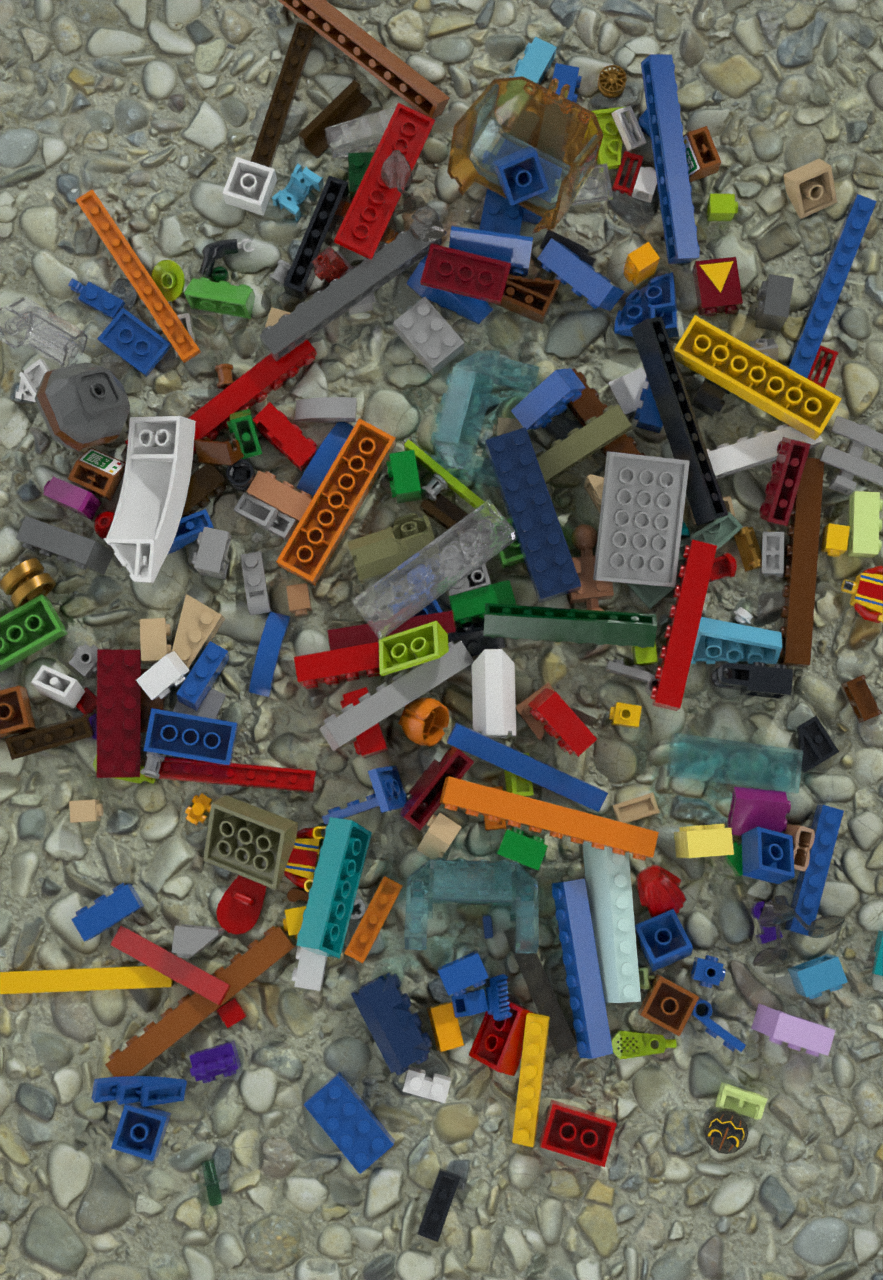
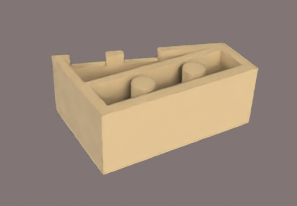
(195, 630)
(439, 836)

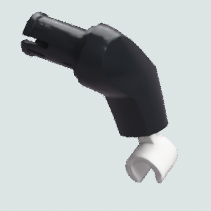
(218, 250)

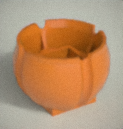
(424, 721)

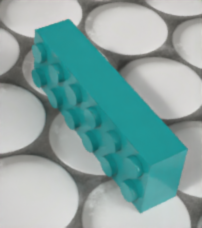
(334, 888)

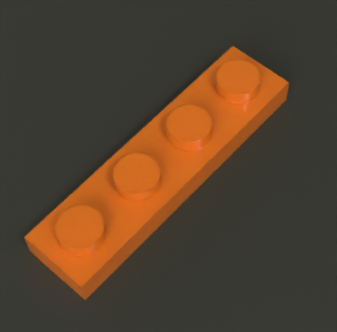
(373, 919)

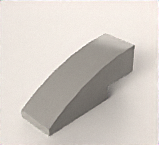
(326, 410)
(266, 516)

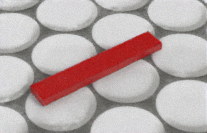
(170, 965)

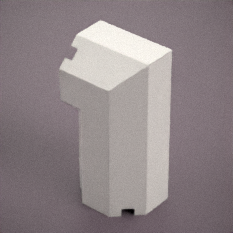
(494, 694)

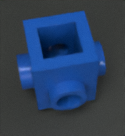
(700, 969)

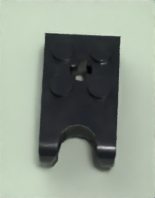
(755, 679)

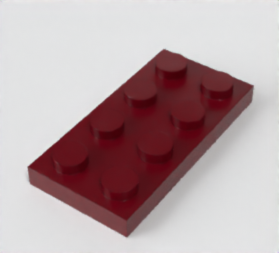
(465, 274)

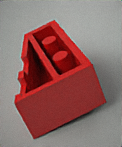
(285, 436)

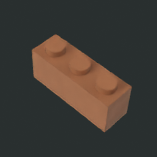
(279, 495)

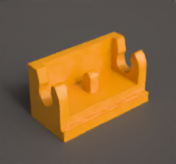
(445, 1027)

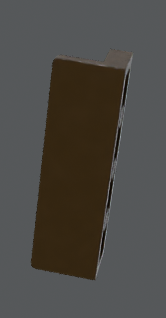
(345, 107)
(443, 511)
(50, 736)

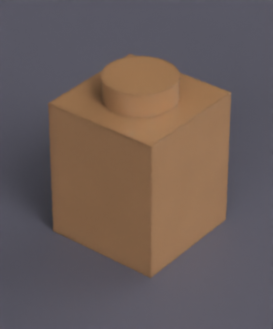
(299, 599)

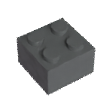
(774, 302)

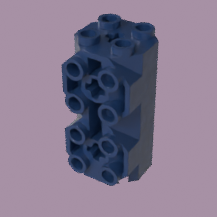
(392, 1022)

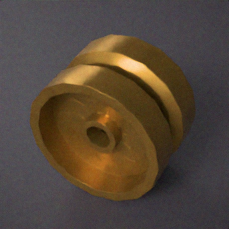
(27, 582)

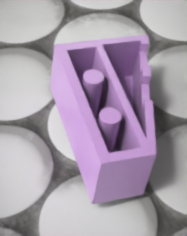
(793, 1030)

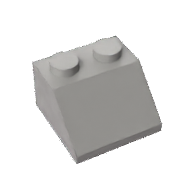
(193, 939)

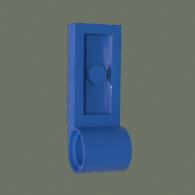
(716, 1030)

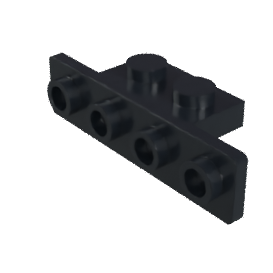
(473, 638)

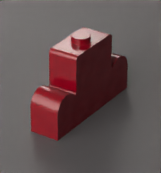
(429, 786)

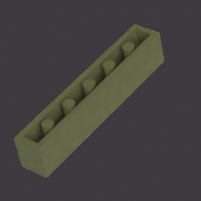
(583, 442)

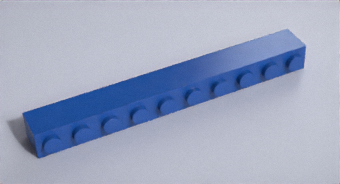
(670, 159)
(831, 285)

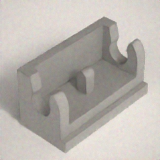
(773, 554)

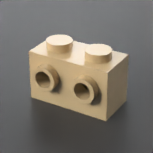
(154, 639)

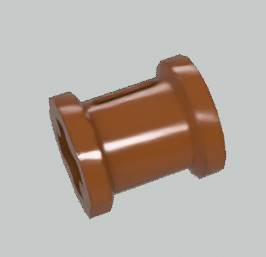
(224, 375)

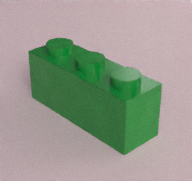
(472, 603)

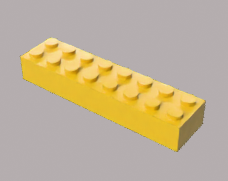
(756, 378)

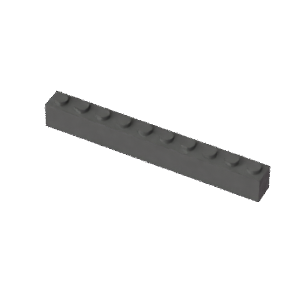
(344, 293)

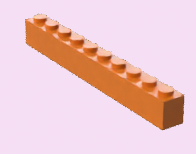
(548, 817)

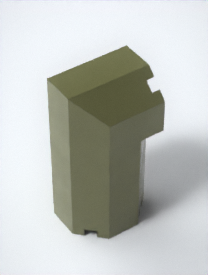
(387, 549)

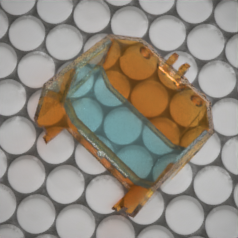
(520, 115)

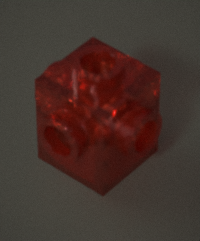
(329, 265)

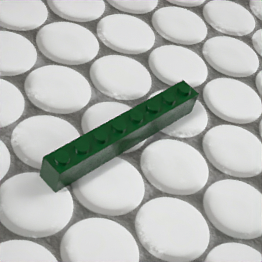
(570, 625)

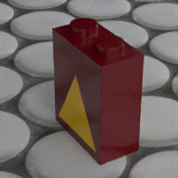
(717, 286)

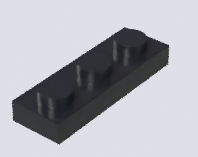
(438, 1205)

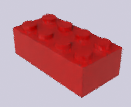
(337, 665)

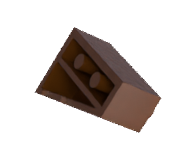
(529, 297)

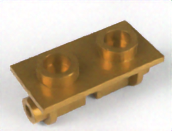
(748, 548)

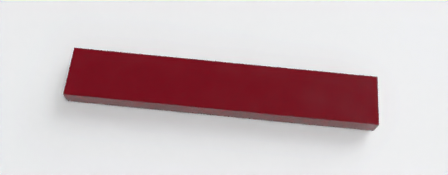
(363, 634)

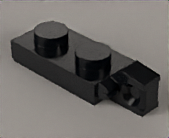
(575, 247)

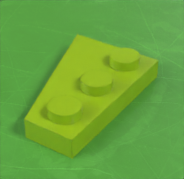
(611, 144)

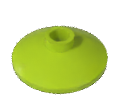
(169, 279)

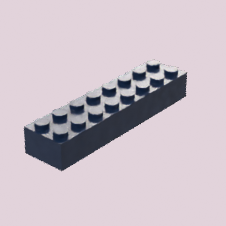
(532, 515)

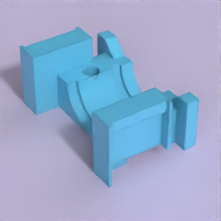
(297, 190)

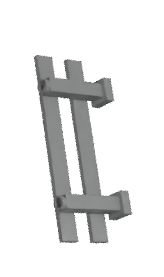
(851, 462)

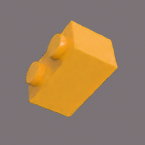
(641, 264)

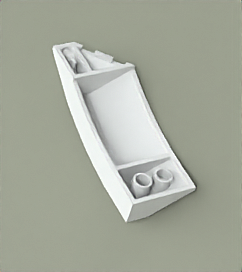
(152, 493)

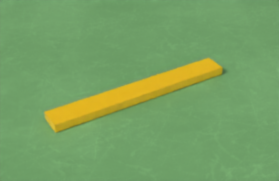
(82, 979)

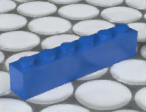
(813, 879)

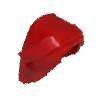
(659, 890)

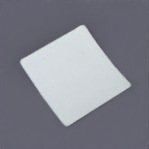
(628, 390)

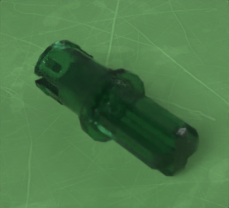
(211, 1182)

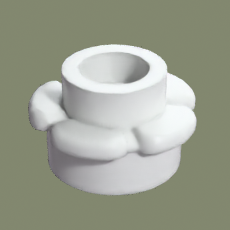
(742, 616)

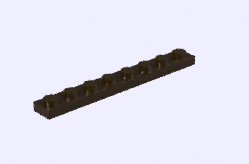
(283, 95)

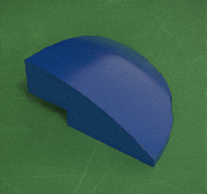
(651, 301)

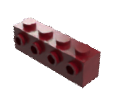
(784, 481)

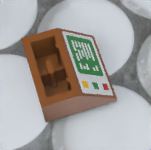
(701, 154)
(97, 473)

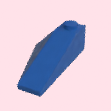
(467, 307)

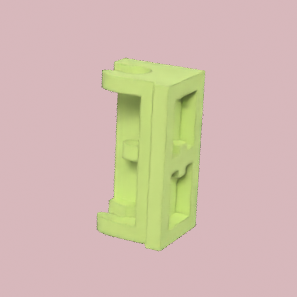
(741, 1101)

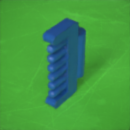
(494, 999)

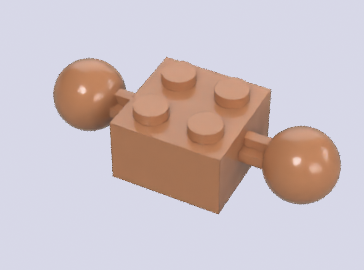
(592, 591)

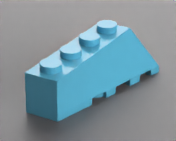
(735, 643)

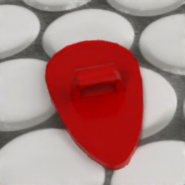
(241, 905)

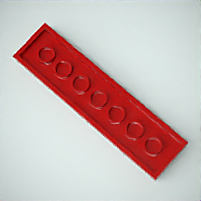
(375, 201)

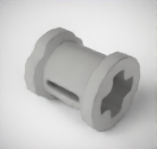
(280, 273)
(434, 487)
(152, 765)
(362, 909)

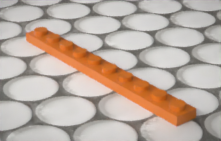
(138, 276)

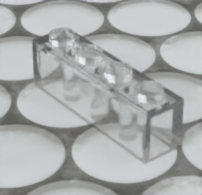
(357, 133)

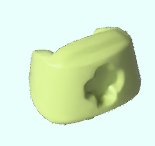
(644, 978)

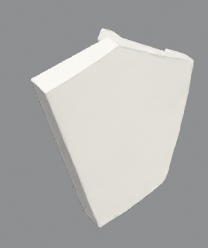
(31, 380)

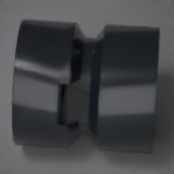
(240, 475)

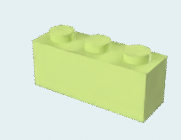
(864, 524)

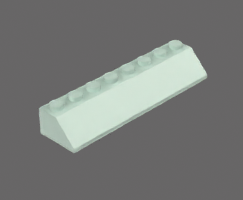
(613, 922)

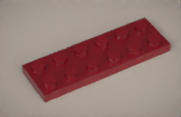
(118, 713)

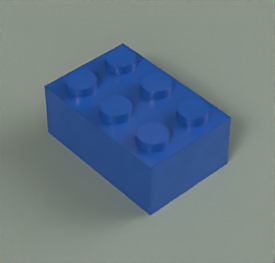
(548, 399)

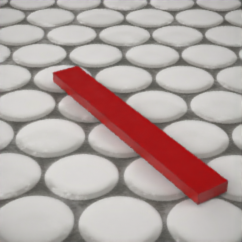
(237, 774)

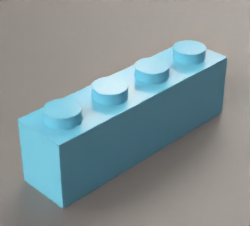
(536, 61)

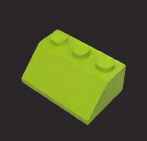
(412, 647)

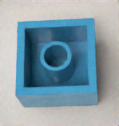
(818, 976)

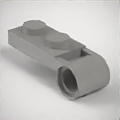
(255, 583)
(636, 672)

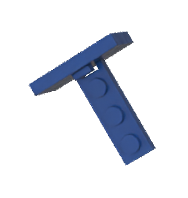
(388, 795)

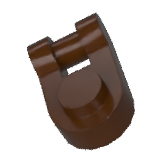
(297, 894)

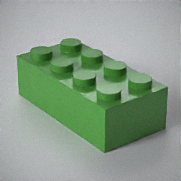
(28, 630)

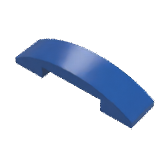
(324, 458)
(268, 654)

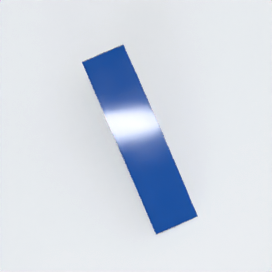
(140, 1089)

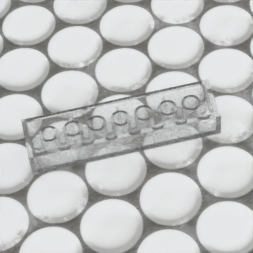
(434, 569)

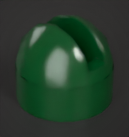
(220, 277)

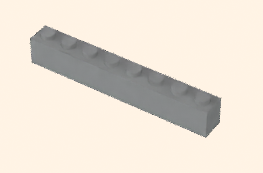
(394, 696)

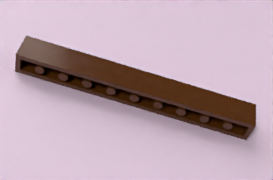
(802, 567)

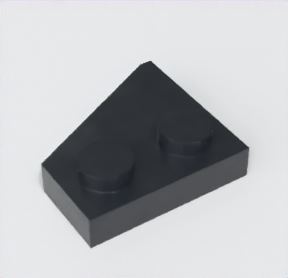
(815, 743)

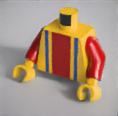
(867, 594)
(304, 857)

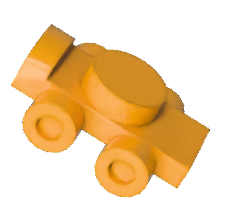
(196, 812)

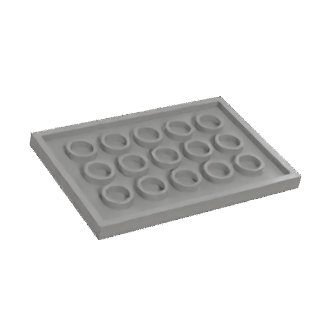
(641, 519)

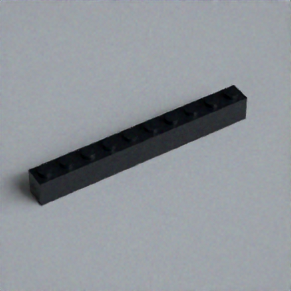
(679, 419)

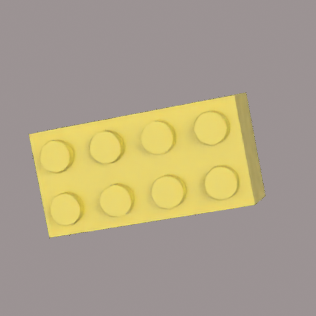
(703, 841)

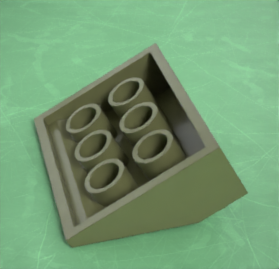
(249, 841)

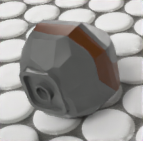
(82, 405)

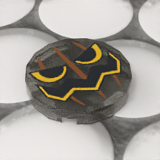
(725, 1131)

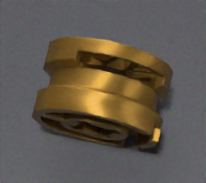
(612, 82)

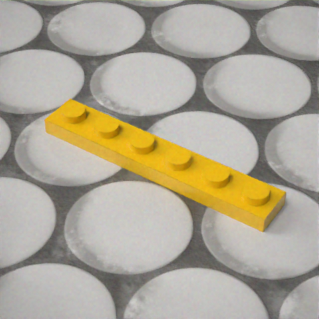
(530, 1079)

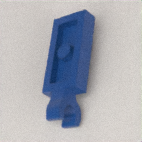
(97, 298)

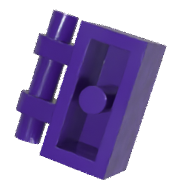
(215, 1061)

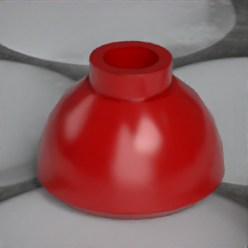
(103, 523)

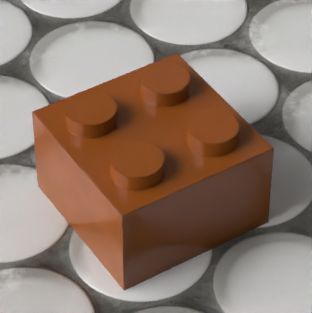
(15, 711)
(668, 1005)

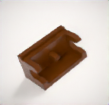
(217, 452)
(861, 699)

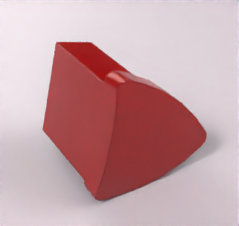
(723, 567)

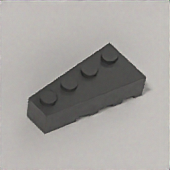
(64, 545)

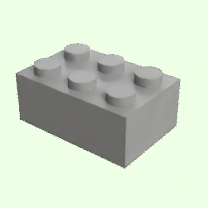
(429, 335)

